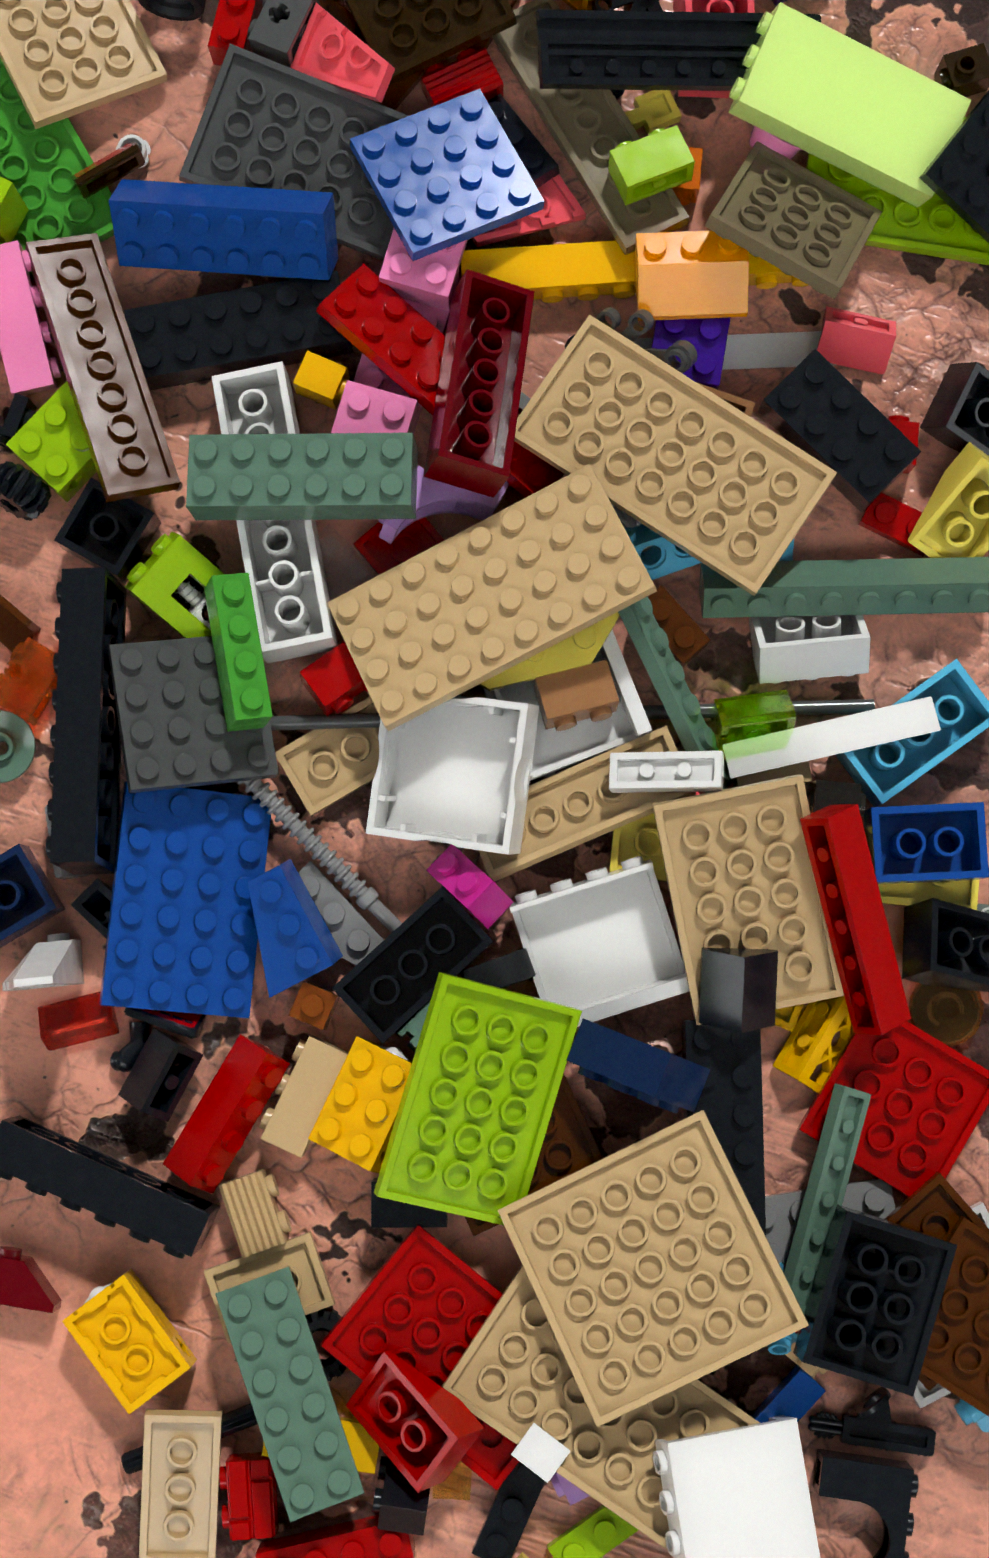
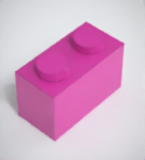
(469, 886)

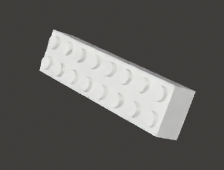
(278, 554)

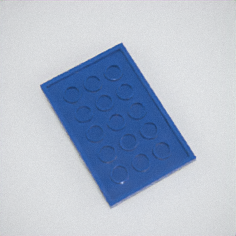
(183, 902)

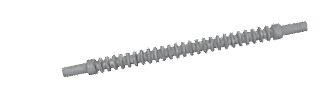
(366, 897)

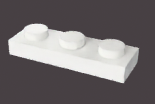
(666, 771)

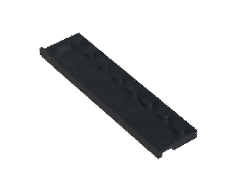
(644, 49)

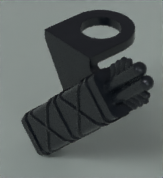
(874, 1427)

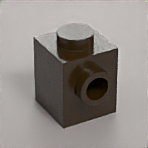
(965, 70)

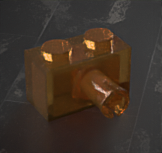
(28, 681)

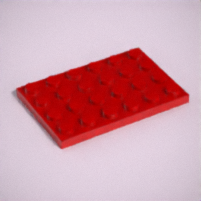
(426, 1312)

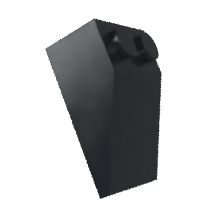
(961, 408)
(946, 945)

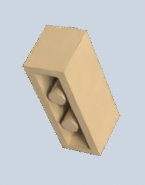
(302, 1095)

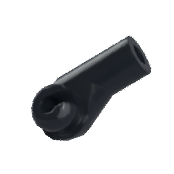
(127, 1056)

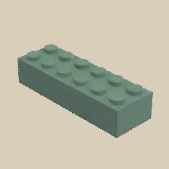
(302, 476)
(290, 1394)

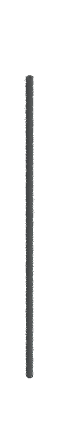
(653, 712)

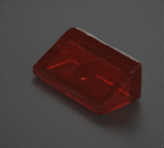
(76, 1021)

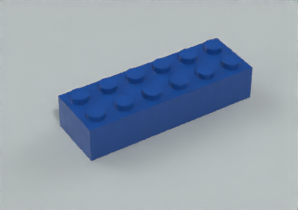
(225, 229)

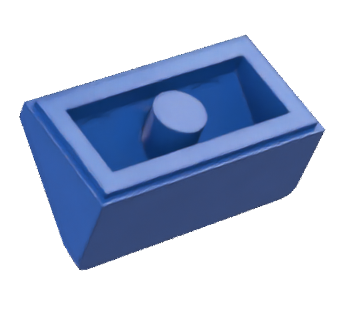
(791, 1397)

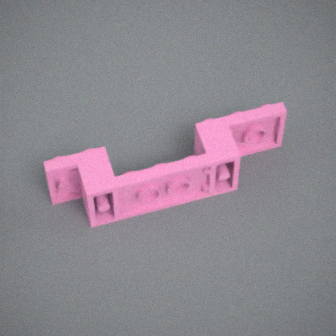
(373, 399)

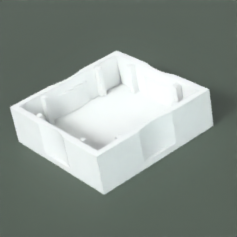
(456, 775)

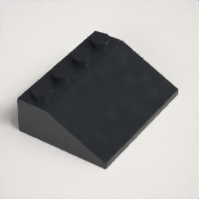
(875, 1300)

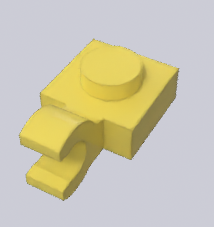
(654, 111)

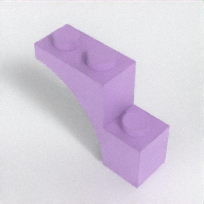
(440, 498)

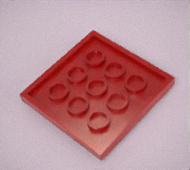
(918, 1108)

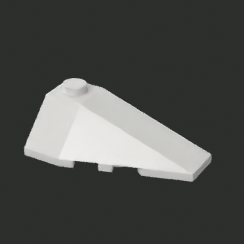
(48, 965)

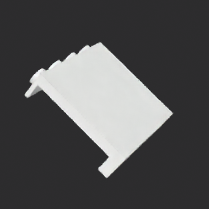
(587, 739)
(602, 941)
(737, 1493)

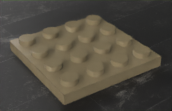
(794, 220)

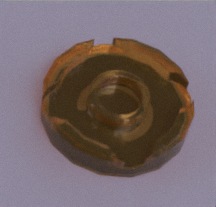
(946, 1012)

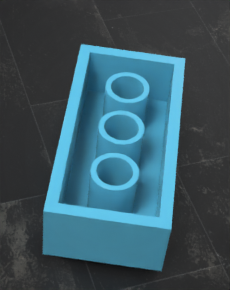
(894, 765)

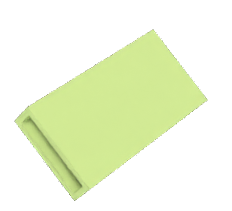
(845, 103)

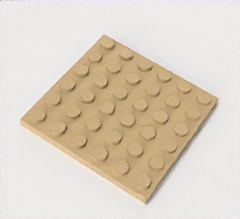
(652, 1268)

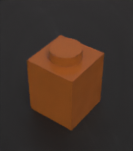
(314, 1005)

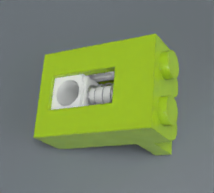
(163, 574)

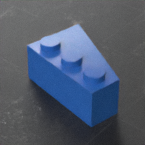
(289, 929)

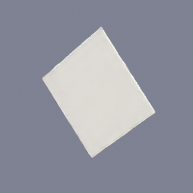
(540, 1452)

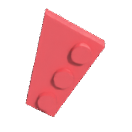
(341, 58)
(558, 210)

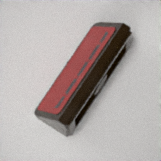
(108, 169)

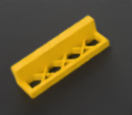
(811, 1042)

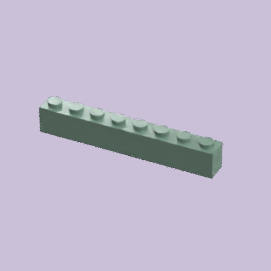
(853, 588)

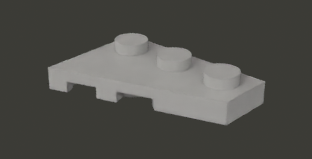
(348, 927)

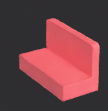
(856, 340)

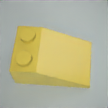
(958, 511)

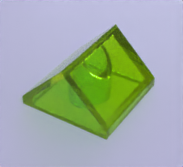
(753, 715)

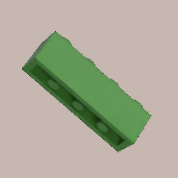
(238, 652)

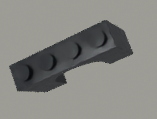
(876, 1482)

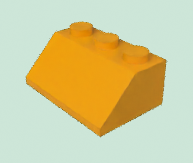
(690, 275)

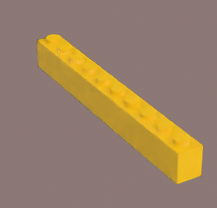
(584, 270)

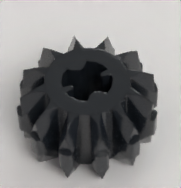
(22, 491)

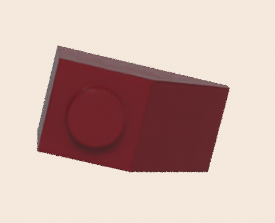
(24, 1283)

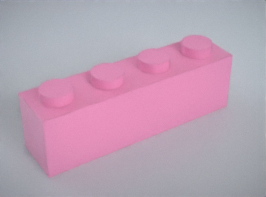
(21, 330)

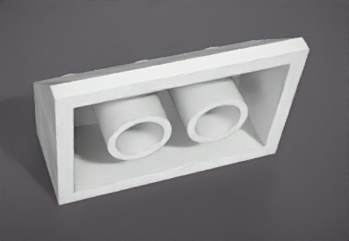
(809, 647)

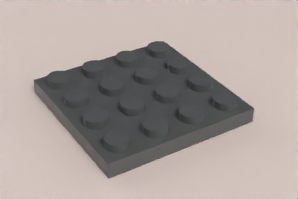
(176, 719)

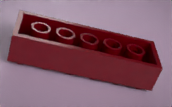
(479, 384)

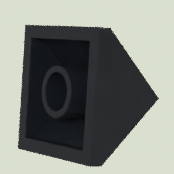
(738, 988)

